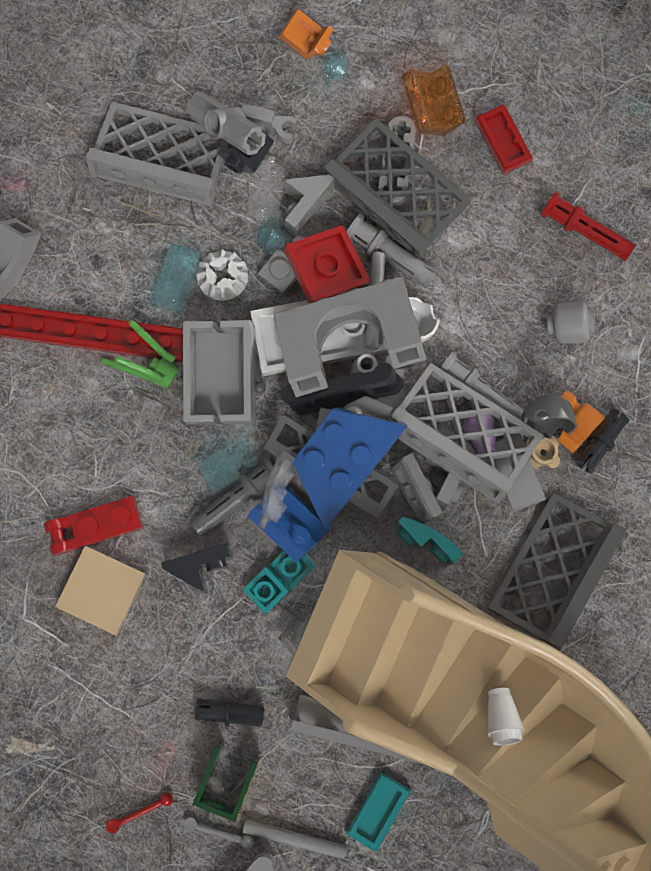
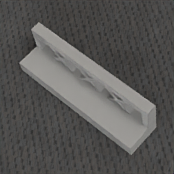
(318, 721)

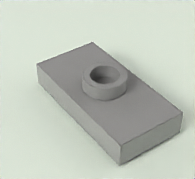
(416, 489)

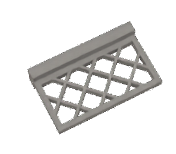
(147, 173)
(455, 457)

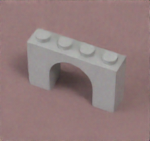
(306, 328)

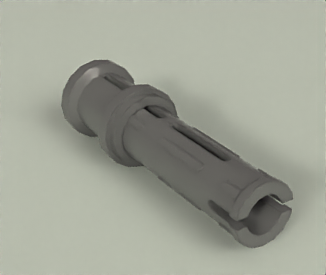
(249, 488)

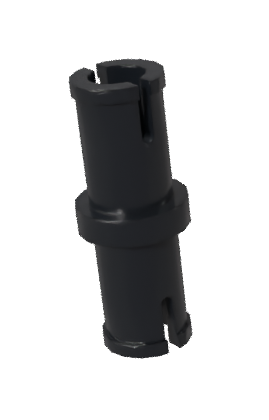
(602, 441)

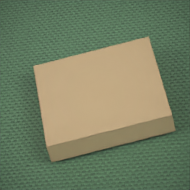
(101, 590)

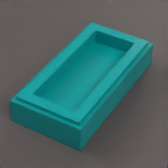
(378, 811)

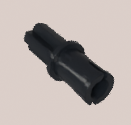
(229, 712)

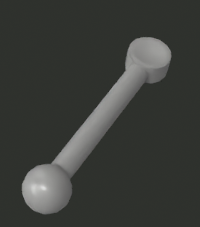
(191, 824)

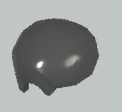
(549, 414)

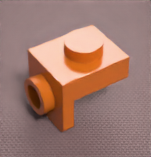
(305, 35)

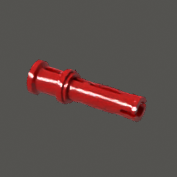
(574, 219)

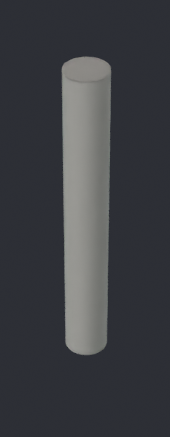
(377, 276)
(294, 839)

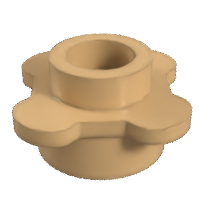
(551, 458)

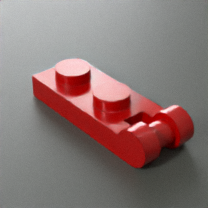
(94, 525)

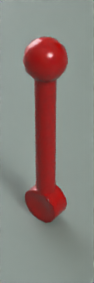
(114, 825)

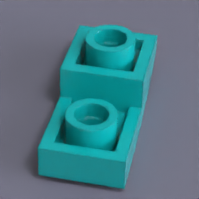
(418, 534)
(278, 580)

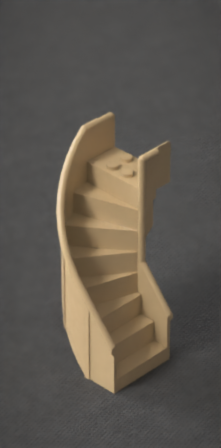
(415, 675)

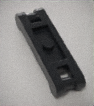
(340, 392)

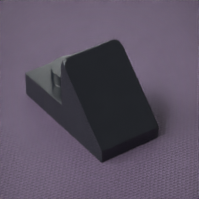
(189, 566)

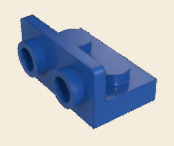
(297, 528)

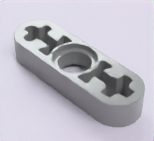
(409, 137)

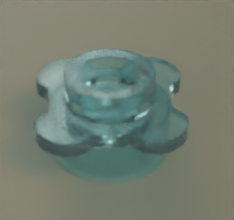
(336, 67)

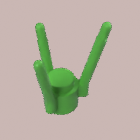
(159, 372)

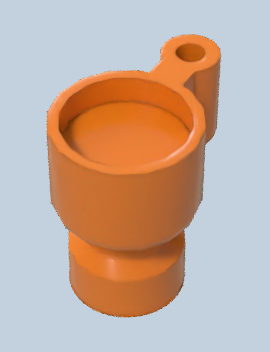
(587, 421)

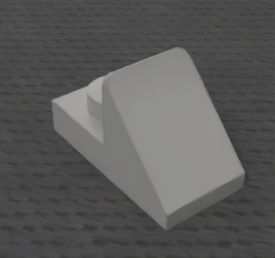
(311, 195)

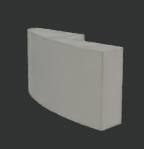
(526, 487)

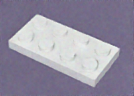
(342, 344)

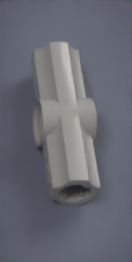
(225, 123)

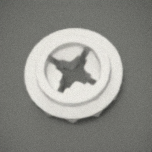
(226, 288)

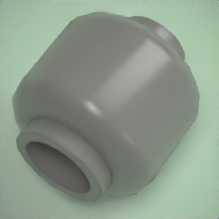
(572, 322)

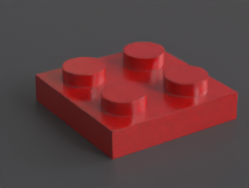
(326, 264)

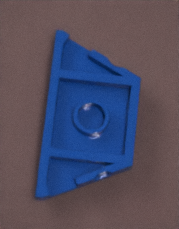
(342, 457)

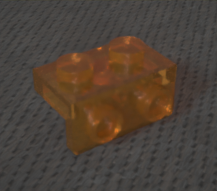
(434, 100)

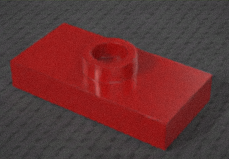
(503, 139)

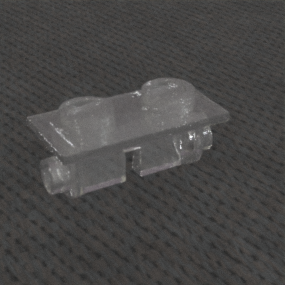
(266, 192)

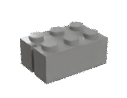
(219, 372)

